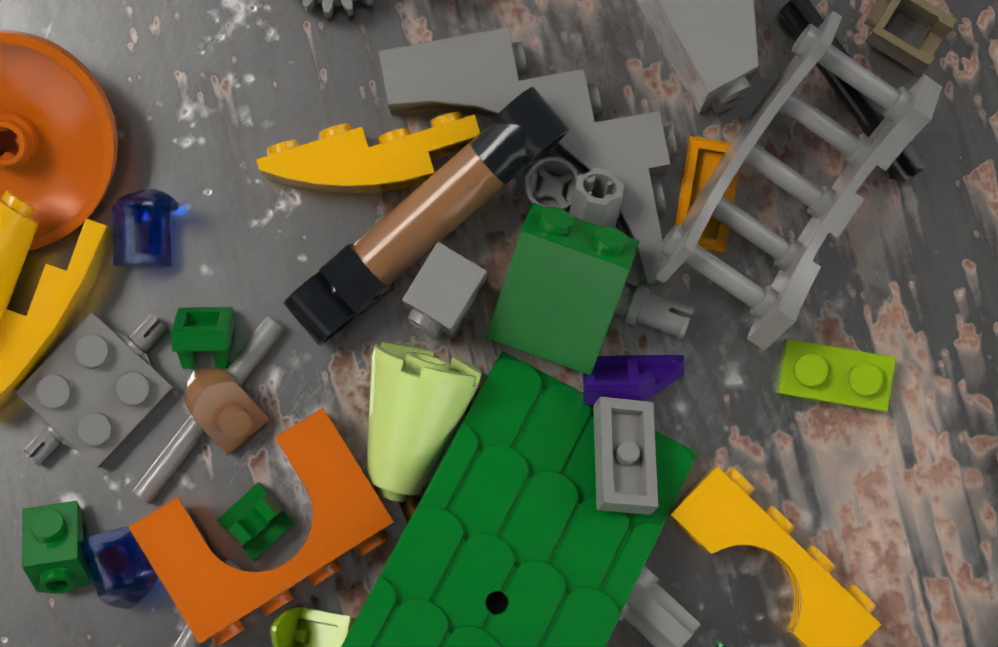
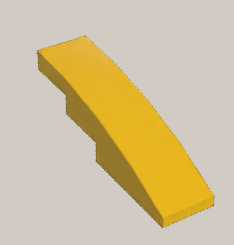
(57, 300)

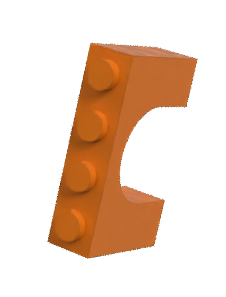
(217, 595)

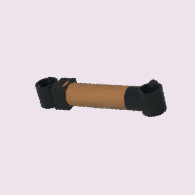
(430, 213)

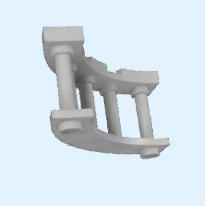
(830, 208)

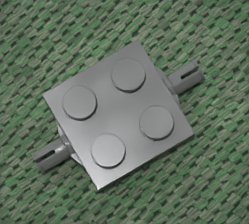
(94, 389)

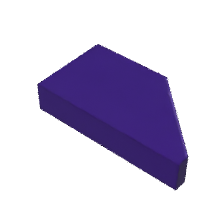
(631, 376)

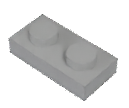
(625, 456)

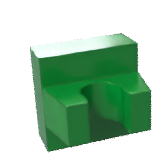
(202, 330)
(256, 521)

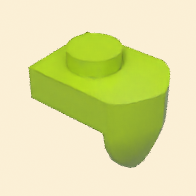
(309, 628)

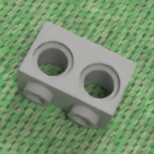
(444, 292)

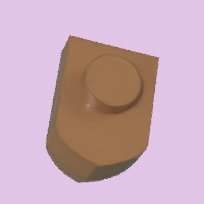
(222, 407)

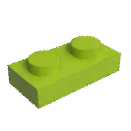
(835, 375)

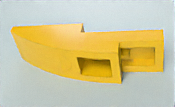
(347, 165)

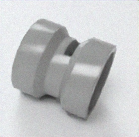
(553, 179)

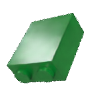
(562, 288)

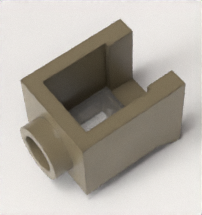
(908, 31)

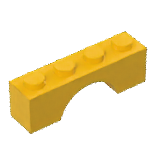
(723, 515)

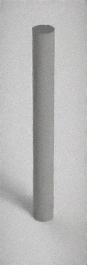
(191, 432)

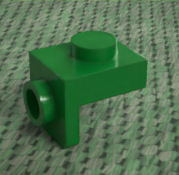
(53, 547)

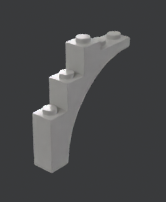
(481, 78)

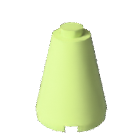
(412, 414)

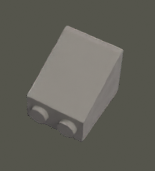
(708, 46)

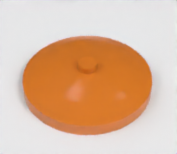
(53, 134)

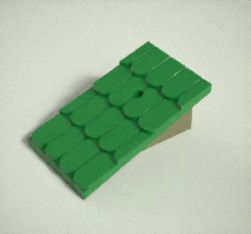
(518, 519)

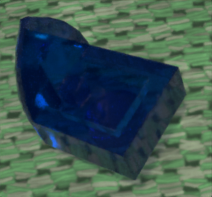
(143, 229)
(119, 568)

